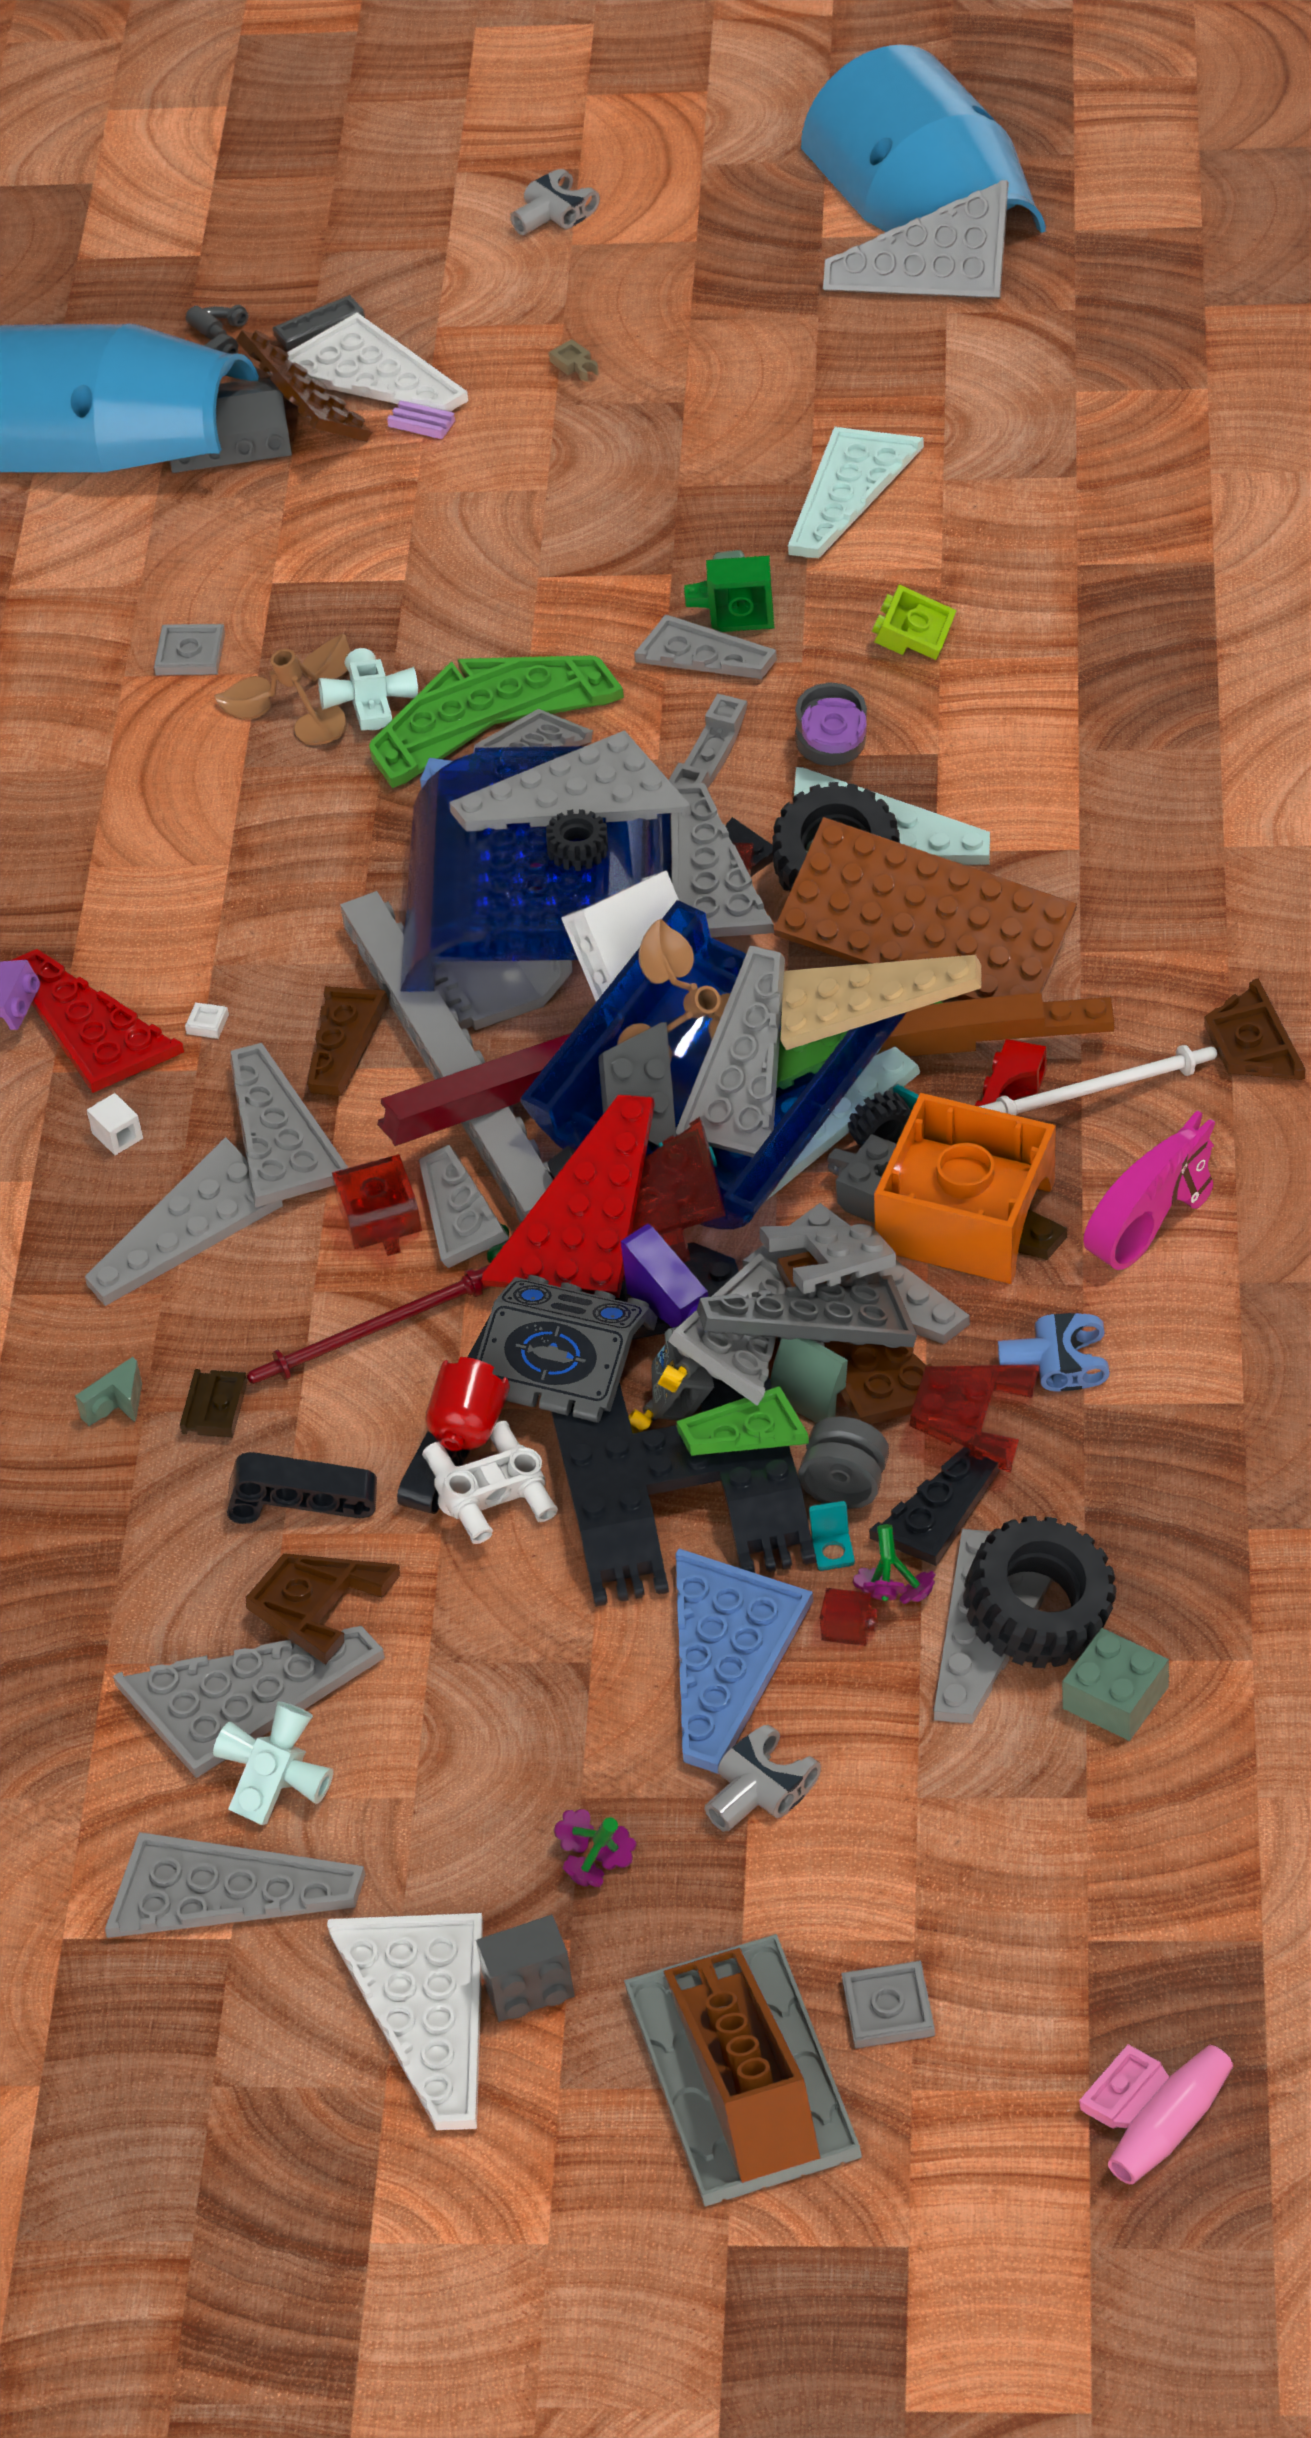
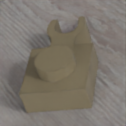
(573, 358)

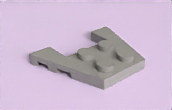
(835, 1248)

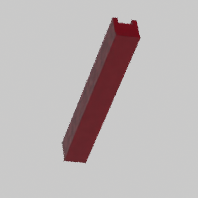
(464, 1093)

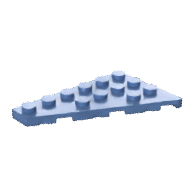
(729, 1646)

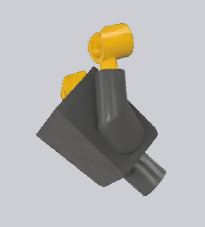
(677, 1388)

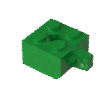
(736, 593)

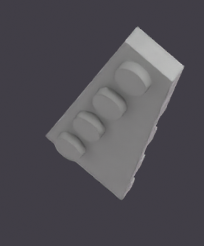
(538, 730)

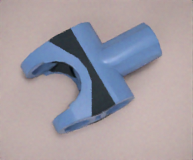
(1056, 1351)

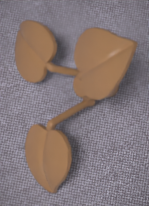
(251, 696)
(666, 956)

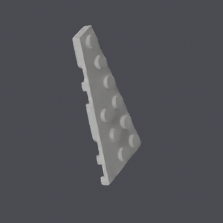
(710, 870)
(741, 1066)
(734, 1357)
(968, 1663)
(200, 1884)

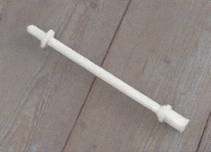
(1184, 1061)

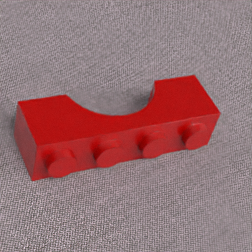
(1016, 1072)

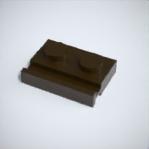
(214, 1403)

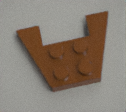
(304, 1588)

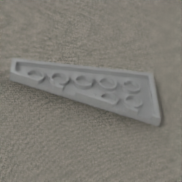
(280, 1136)
(191, 1218)
(928, 1309)

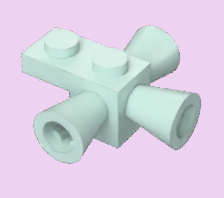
(368, 689)
(271, 1764)

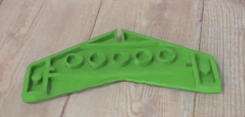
(493, 692)

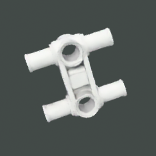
(489, 1482)

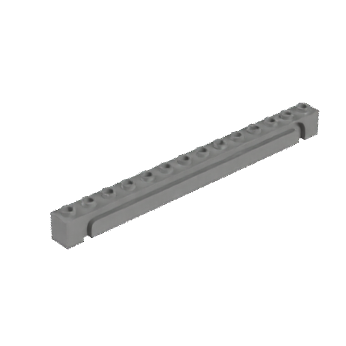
(446, 1050)

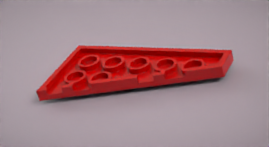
(93, 1028)

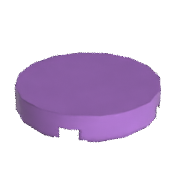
(834, 725)

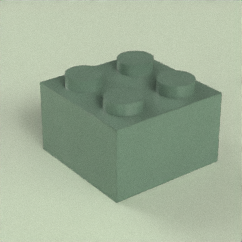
(1115, 1684)

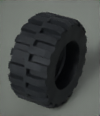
(802, 819)
(1058, 1554)

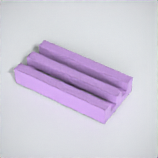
(421, 419)

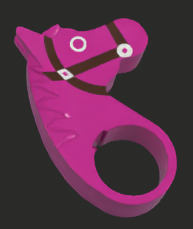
(1144, 1193)

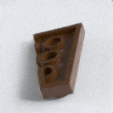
(344, 1032)

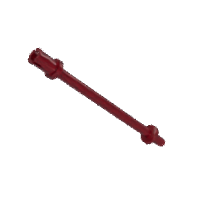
(469, 1284)

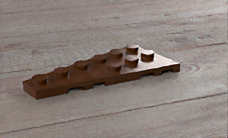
(324, 410)
(879, 1378)

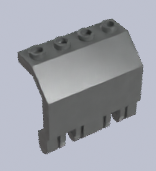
(248, 426)

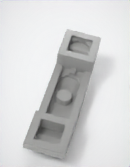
(714, 743)

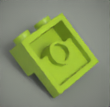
(913, 623)

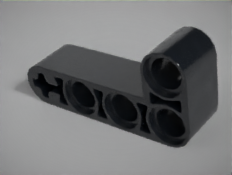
(298, 1485)

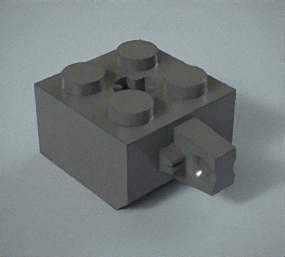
(860, 1175)

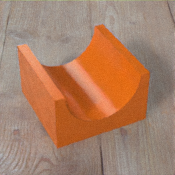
(963, 1186)

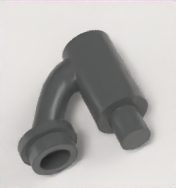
(205, 318)

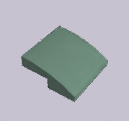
(809, 1377)

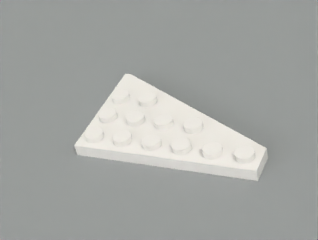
(371, 364)
(426, 1997)

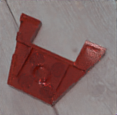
(956, 1402)

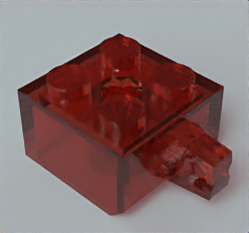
(377, 1203)

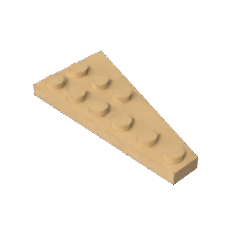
(847, 997)

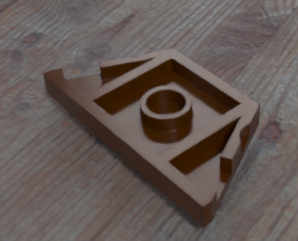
(1252, 1037)

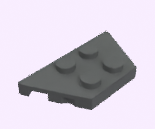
(642, 1069)

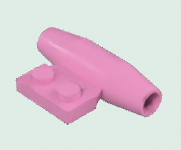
(1152, 2105)

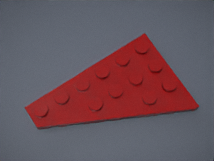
(586, 1209)

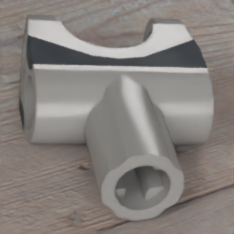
(554, 202)
(759, 1781)

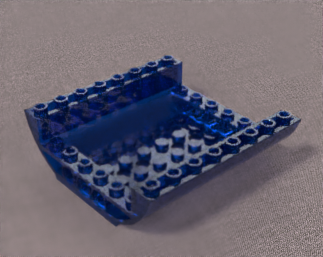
(473, 886)

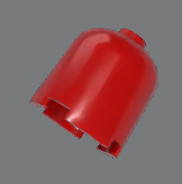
(465, 1404)

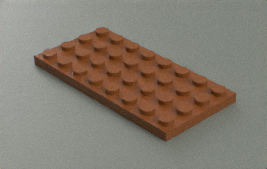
(898, 903)

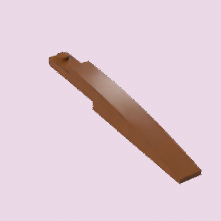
(960, 1024)

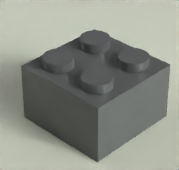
(525, 1968)

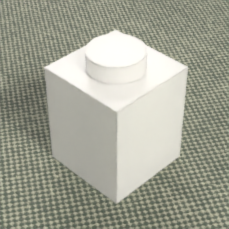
(114, 1124)

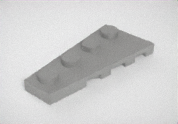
(699, 648)
(458, 1209)

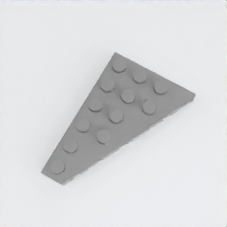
(940, 254)
(604, 778)

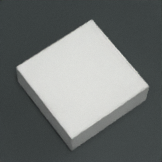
(206, 1020)

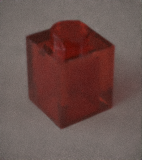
(847, 1617)

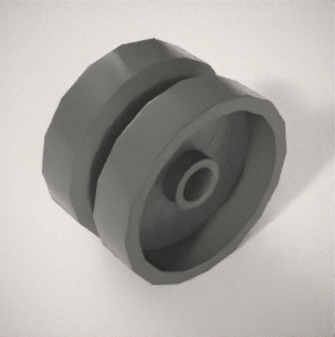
(810, 697)
(844, 1462)

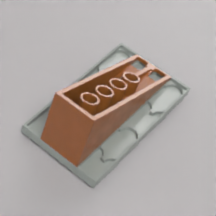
(742, 2070)

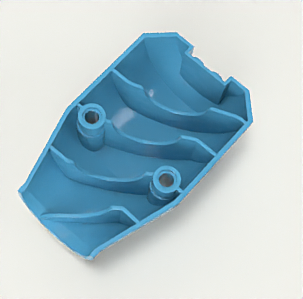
(908, 139)
(107, 396)

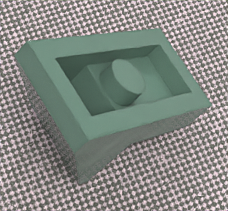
(116, 1389)

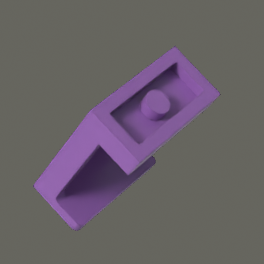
(17, 991)

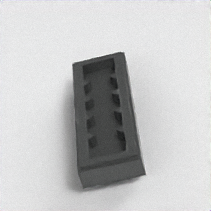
(306, 326)

